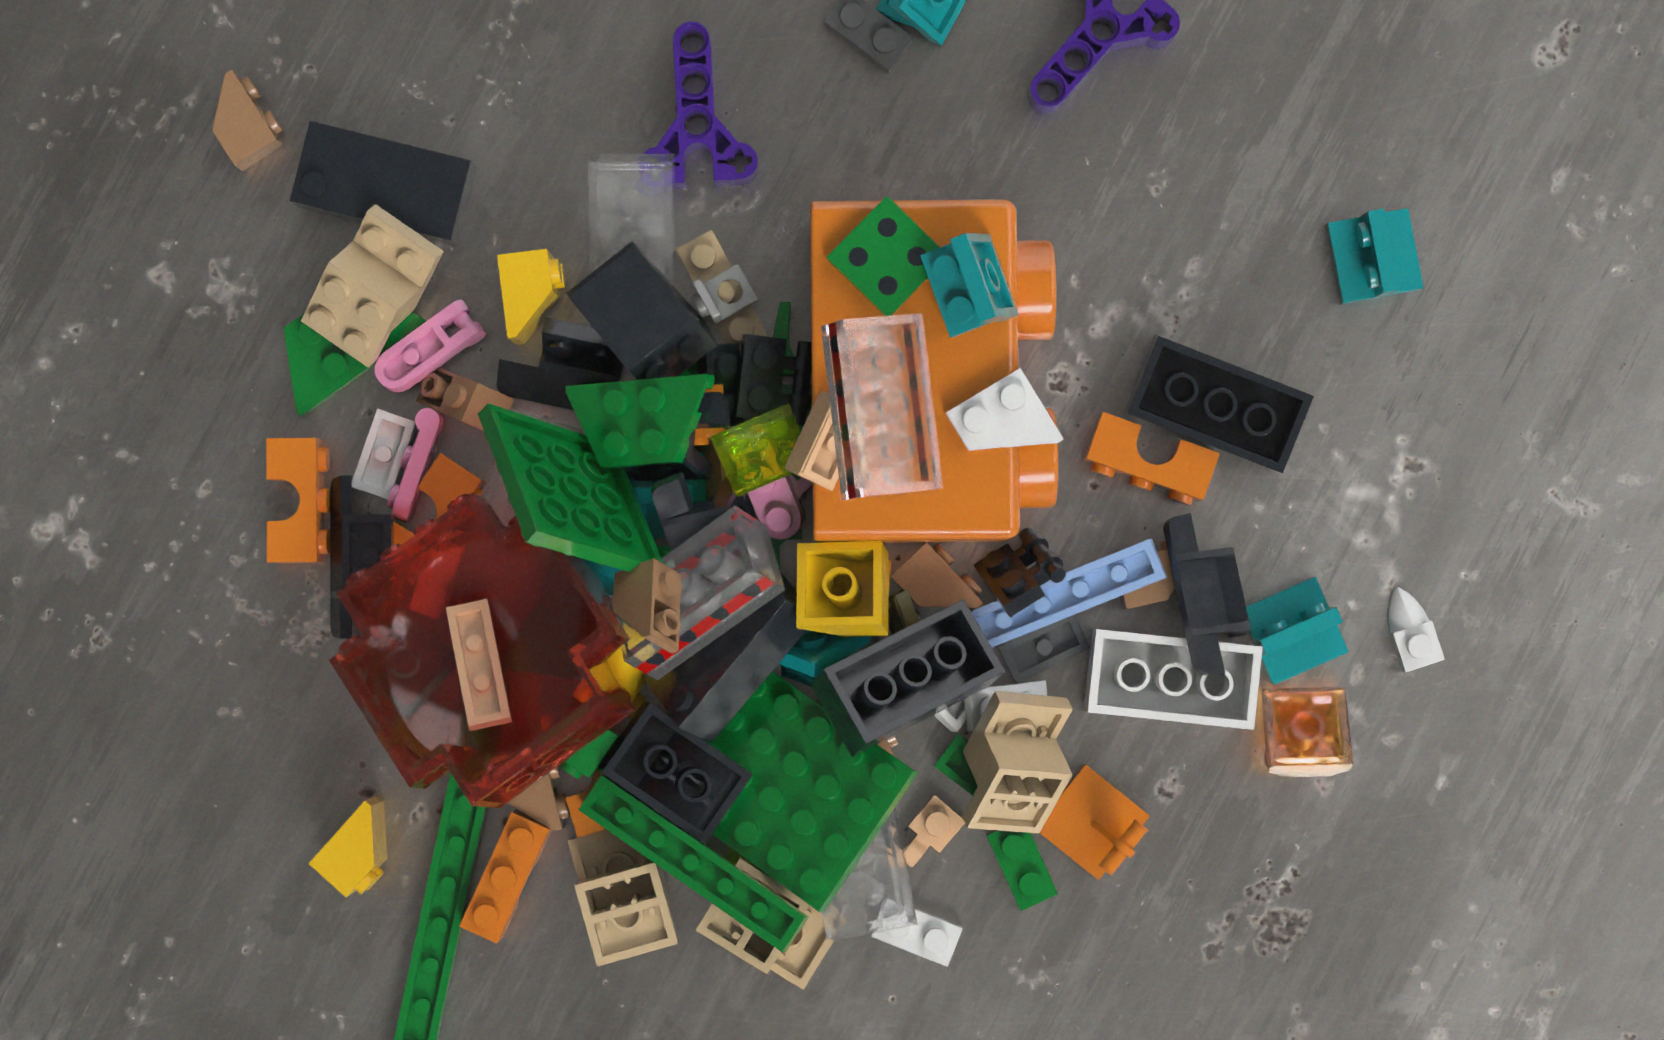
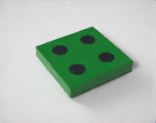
(884, 257)

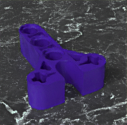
(1127, 32)
(716, 138)

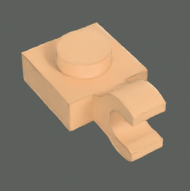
(933, 827)

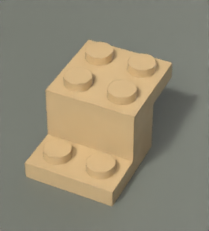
(371, 285)
(1017, 762)
(621, 898)
(797, 962)

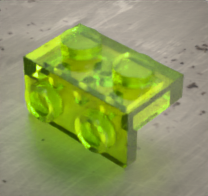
(757, 449)

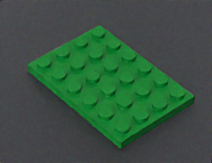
(808, 800)

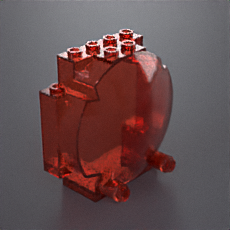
(551, 640)

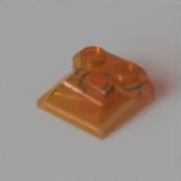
(1306, 732)

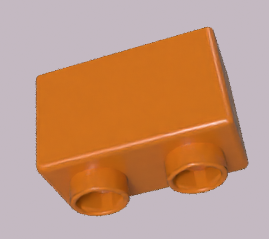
(979, 486)

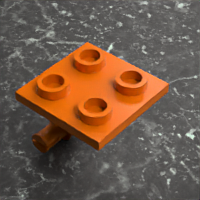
(1095, 824)

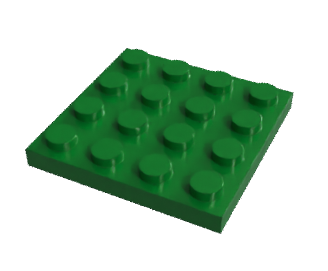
(564, 493)

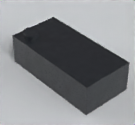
(352, 171)
(1219, 403)
(724, 674)
(907, 677)

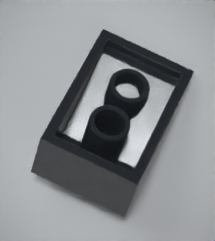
(642, 316)
(674, 772)

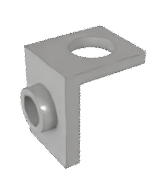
(708, 300)

